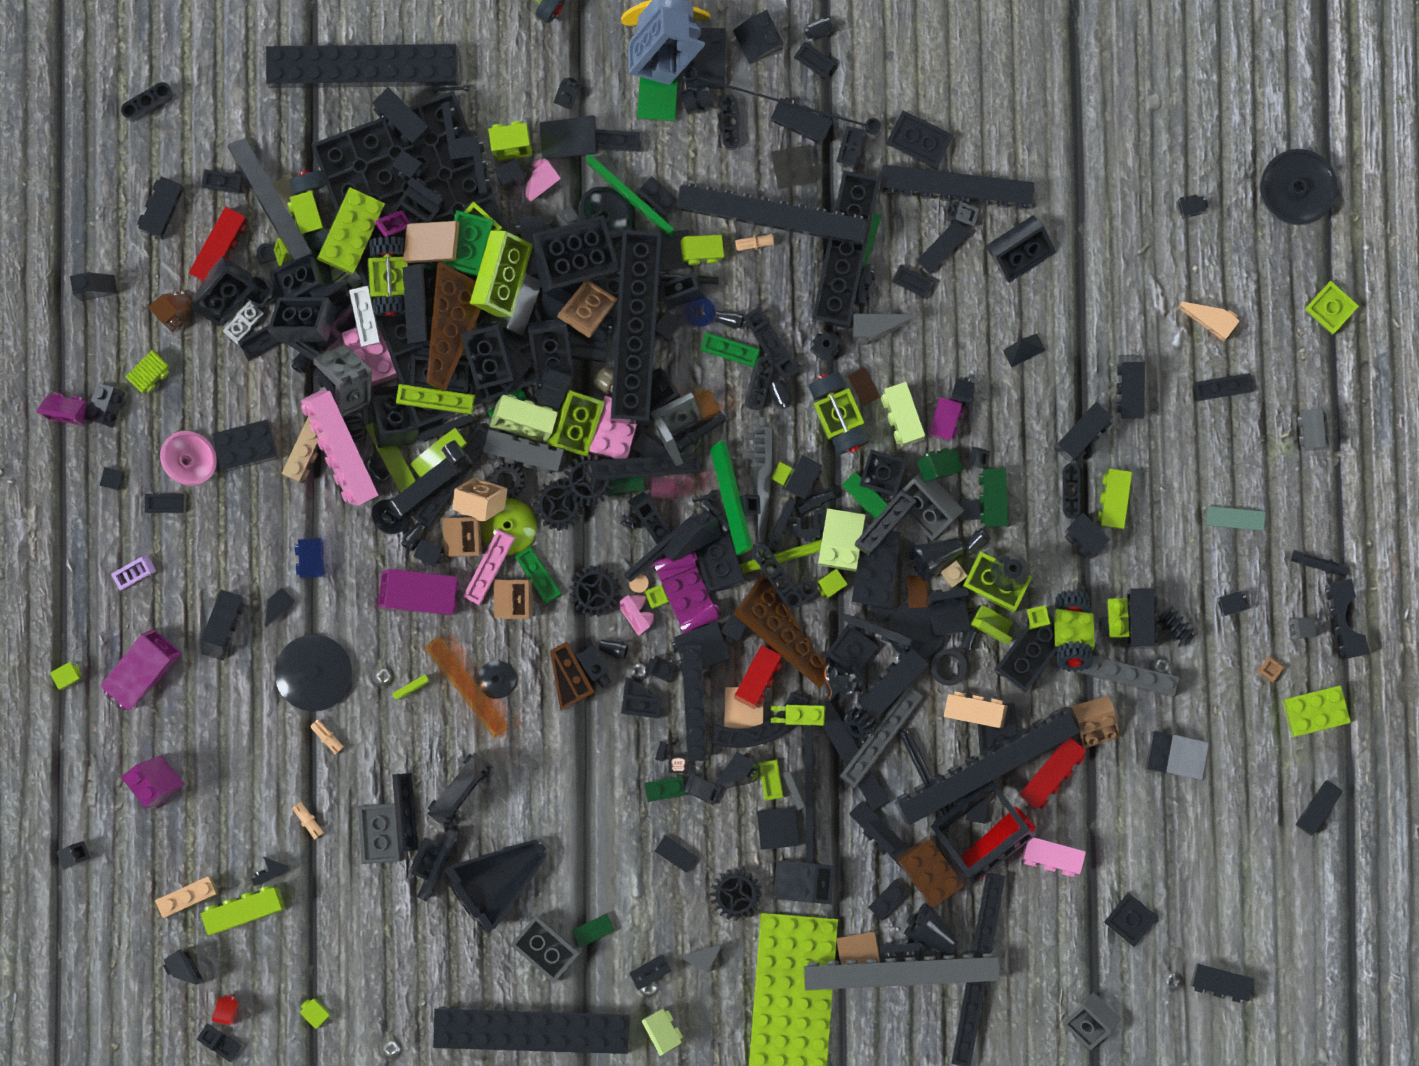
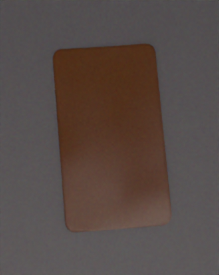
(864, 386)
(916, 592)

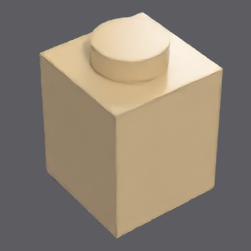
(953, 574)

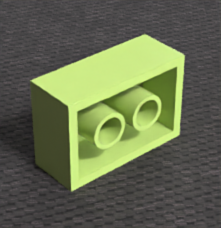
(902, 415)
(523, 418)

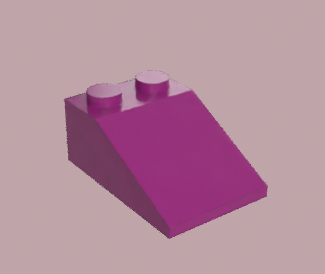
(63, 409)

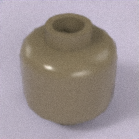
(604, 380)

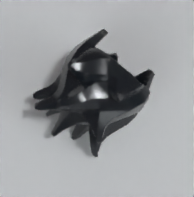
(842, 679)

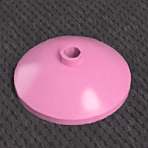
(193, 450)

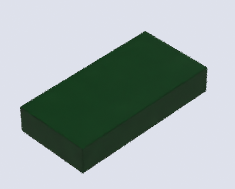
(593, 930)

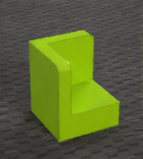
(1038, 617)

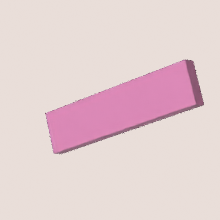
(489, 566)

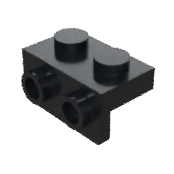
(105, 405)

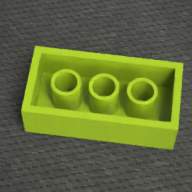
(350, 231)
(501, 273)
(242, 911)

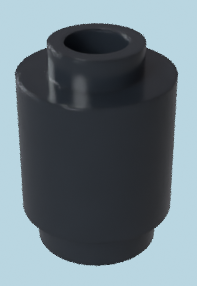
(818, 28)
(781, 394)

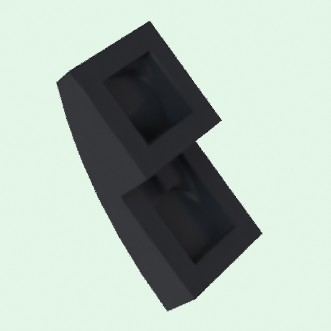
(219, 1042)

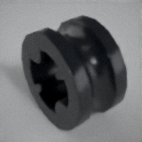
(629, 522)

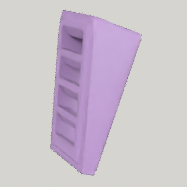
(145, 560)

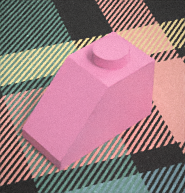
(540, 178)

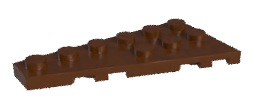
(450, 319)

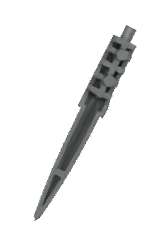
(761, 475)

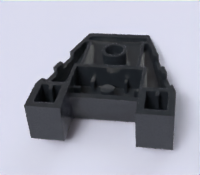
(446, 807)

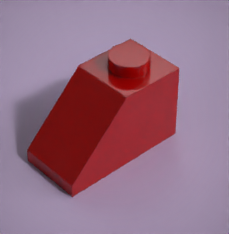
(226, 1010)

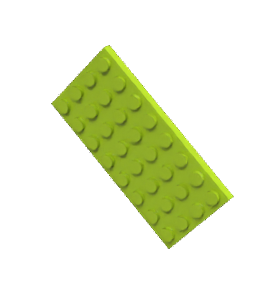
(787, 1020)

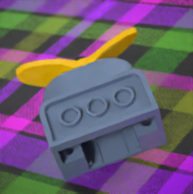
(663, 38)

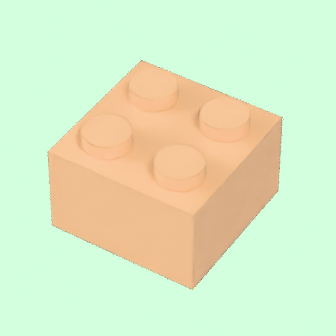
(479, 499)

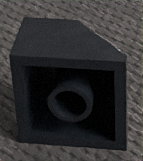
(758, 37)

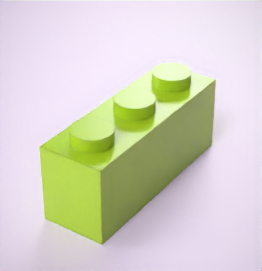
(1114, 499)

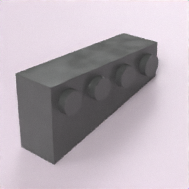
(522, 450)

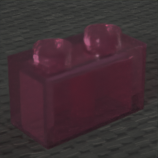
(664, 489)

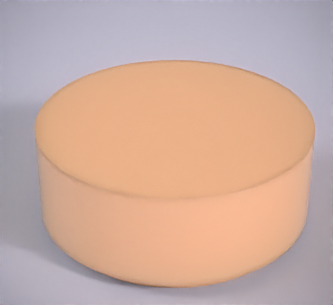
(640, 584)

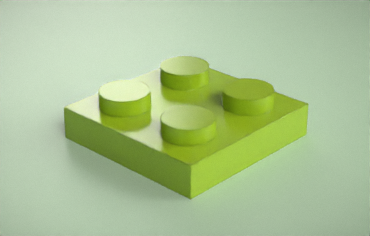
(1331, 307)

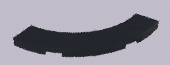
(758, 734)

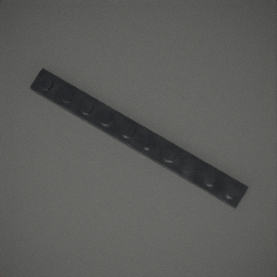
(975, 991)

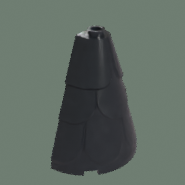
(494, 880)

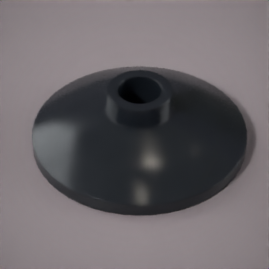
(380, 512)
(505, 684)

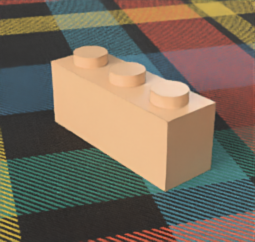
(975, 710)
(187, 897)

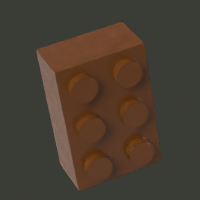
(929, 872)

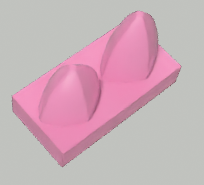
(639, 620)

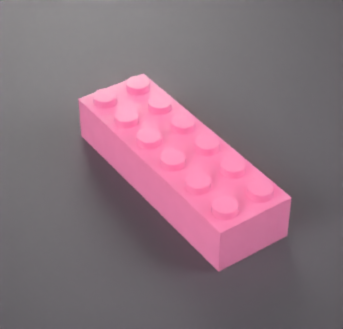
(339, 447)

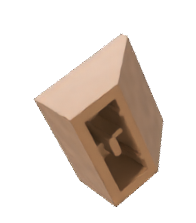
(462, 536)
(513, 598)
(1096, 721)

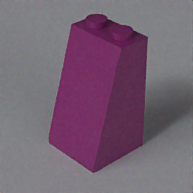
(417, 592)
(140, 669)
(153, 781)

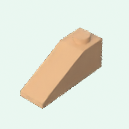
(1213, 319)

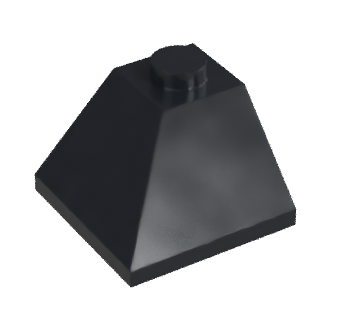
(182, 967)

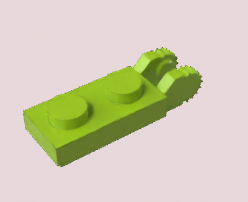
(800, 715)

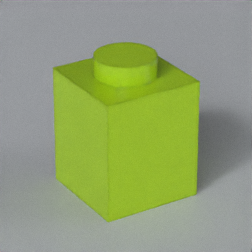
(831, 584)
(66, 675)
(314, 1012)

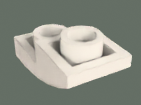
(243, 322)

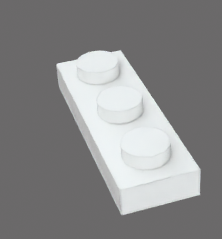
(364, 316)

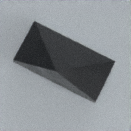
(1024, 350)

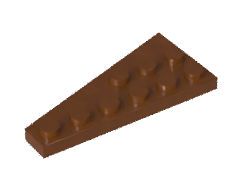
(778, 627)

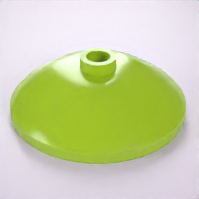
(522, 525)

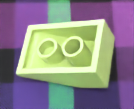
(839, 540)
(662, 1031)

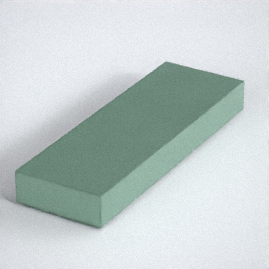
(1235, 518)

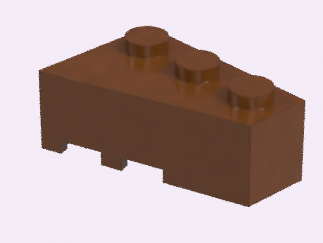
(172, 309)
(569, 677)

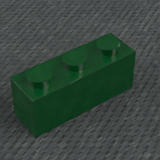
(993, 498)

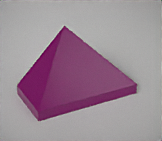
(392, 223)

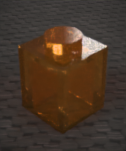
(706, 403)

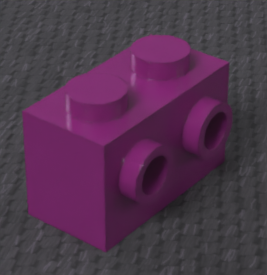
(945, 419)

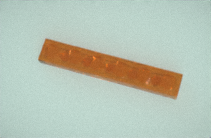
(466, 686)

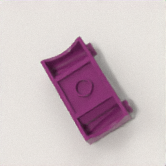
(687, 592)

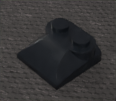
(883, 473)

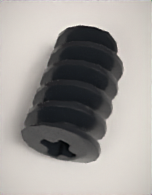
(1176, 627)

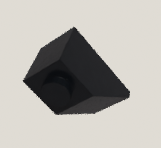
(962, 391)
(738, 772)

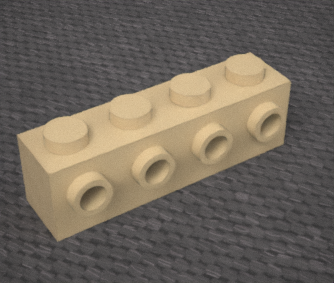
(302, 455)

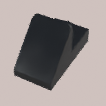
(275, 869)

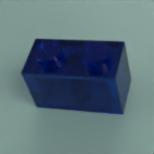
(310, 558)

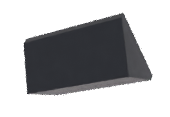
(459, 381)

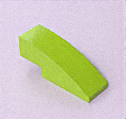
(434, 455)

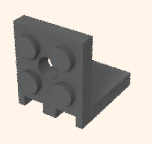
(349, 378)
(669, 425)

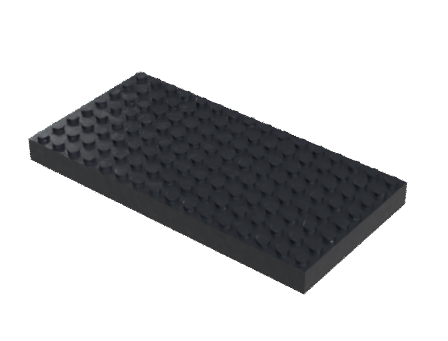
(364, 162)

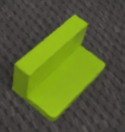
(993, 624)

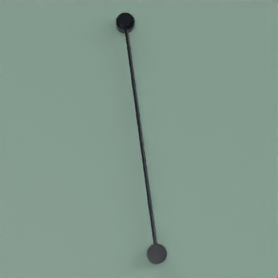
(872, 125)

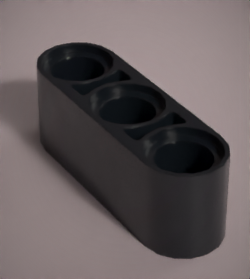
(137, 101)
(1319, 807)

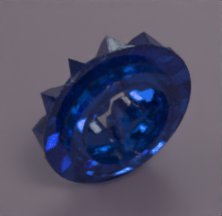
(701, 321)

